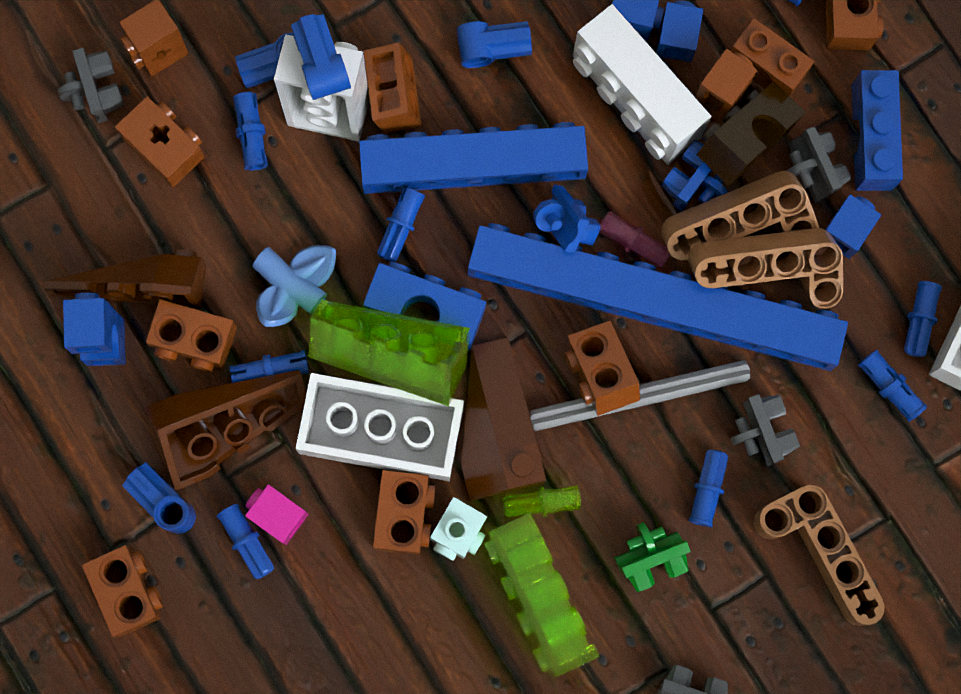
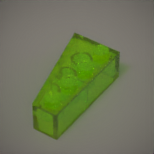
(391, 348)
(540, 595)

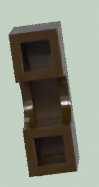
(749, 131)

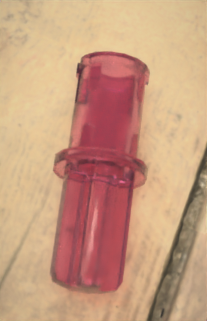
(634, 239)

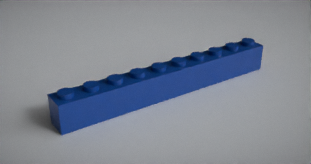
(658, 298)

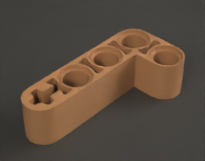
(735, 222)
(764, 267)
(826, 559)

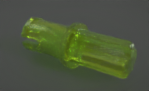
(543, 501)

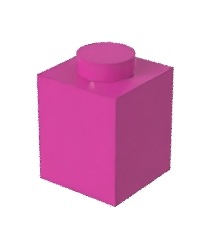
(275, 513)

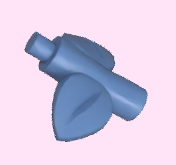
(292, 284)

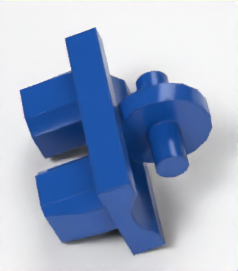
(684, 188)
(566, 220)

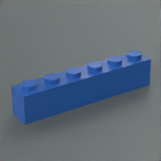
(473, 158)

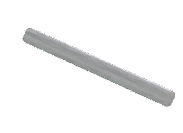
(649, 393)

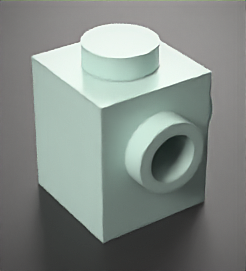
(458, 530)

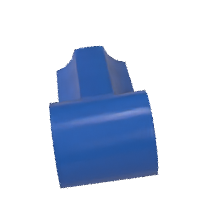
(483, 43)
(260, 64)
(322, 65)
(158, 497)

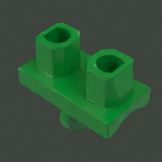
(650, 550)

